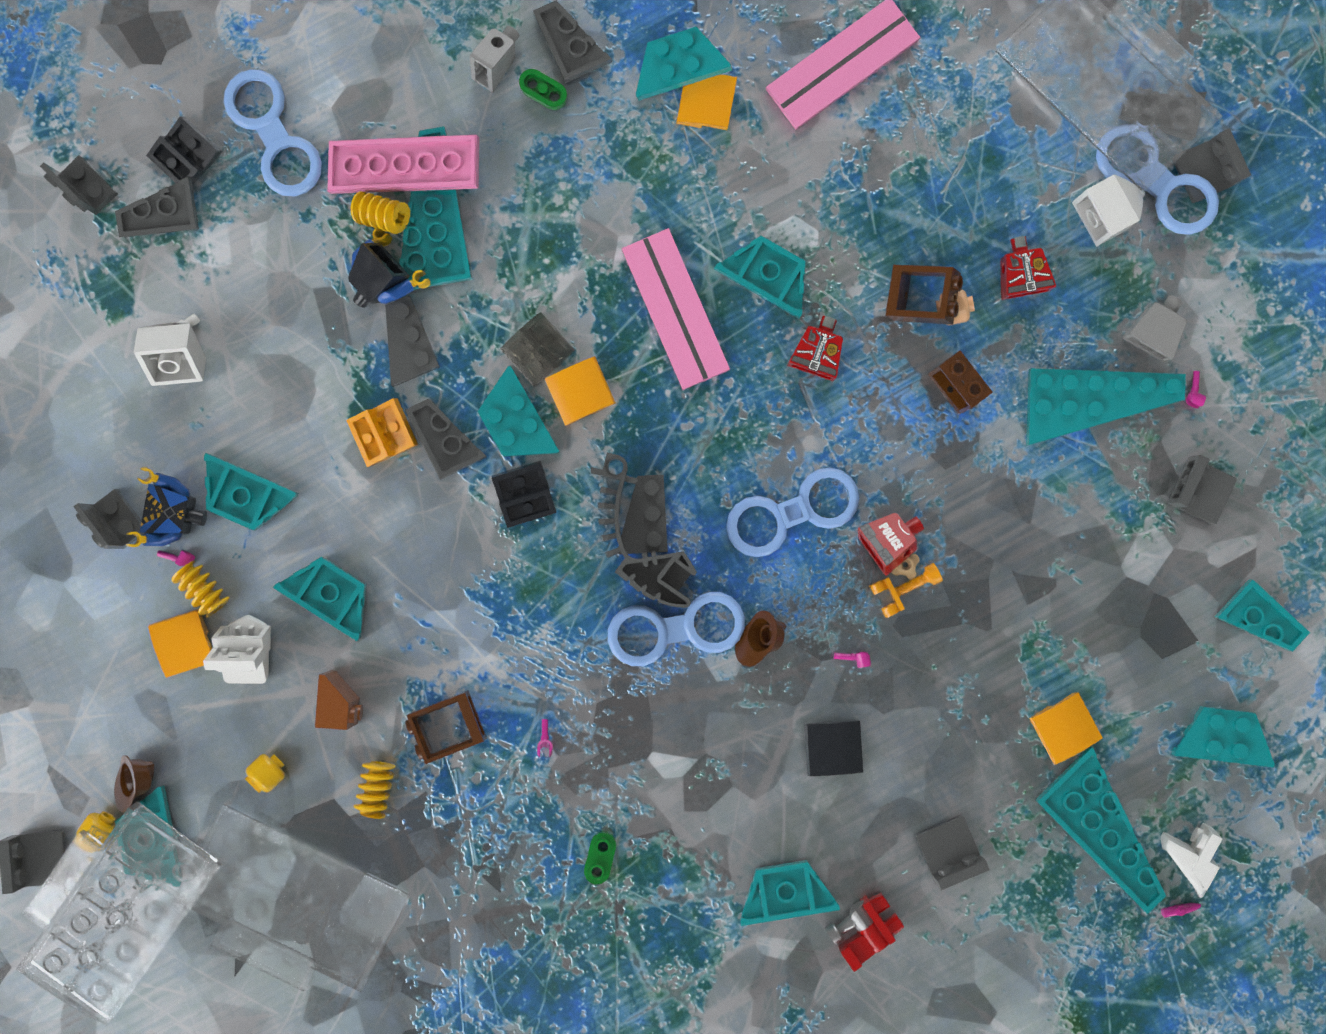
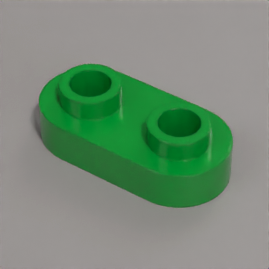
(544, 90)
(600, 858)

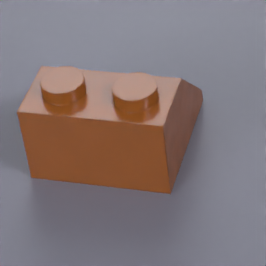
(336, 703)

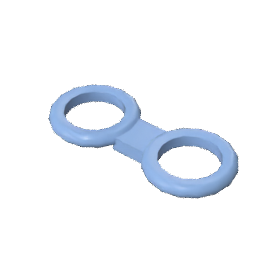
(272, 132)
(1161, 191)
(793, 512)
(676, 629)

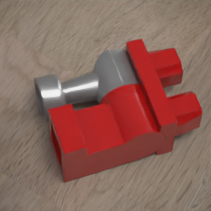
(872, 934)

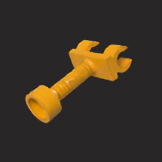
(930, 575)

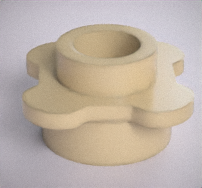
(908, 571)

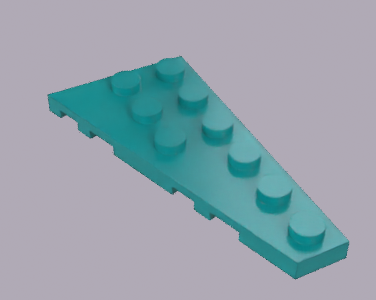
(435, 234)
(1079, 399)
(1095, 819)

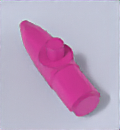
(1180, 909)

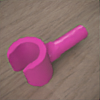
(1194, 398)
(181, 560)
(862, 658)
(544, 739)

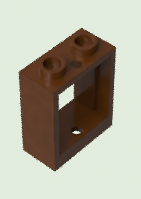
(899, 292)
(965, 381)
(471, 719)

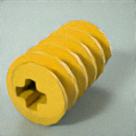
(379, 212)
(199, 589)
(374, 789)

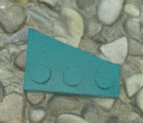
(1262, 616)

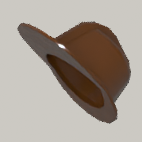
(759, 638)
(132, 780)

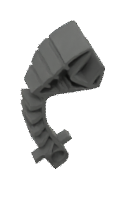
(655, 576)

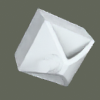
(1109, 208)
(170, 352)

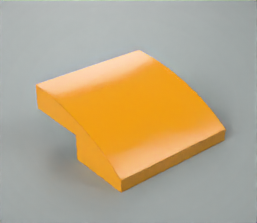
(707, 102)
(580, 390)
(382, 432)
(180, 642)
(1066, 728)

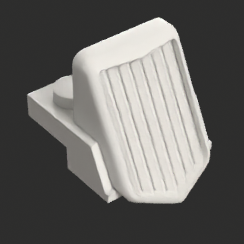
(241, 651)
(1195, 859)

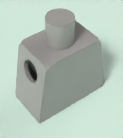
(493, 57)
(1158, 329)

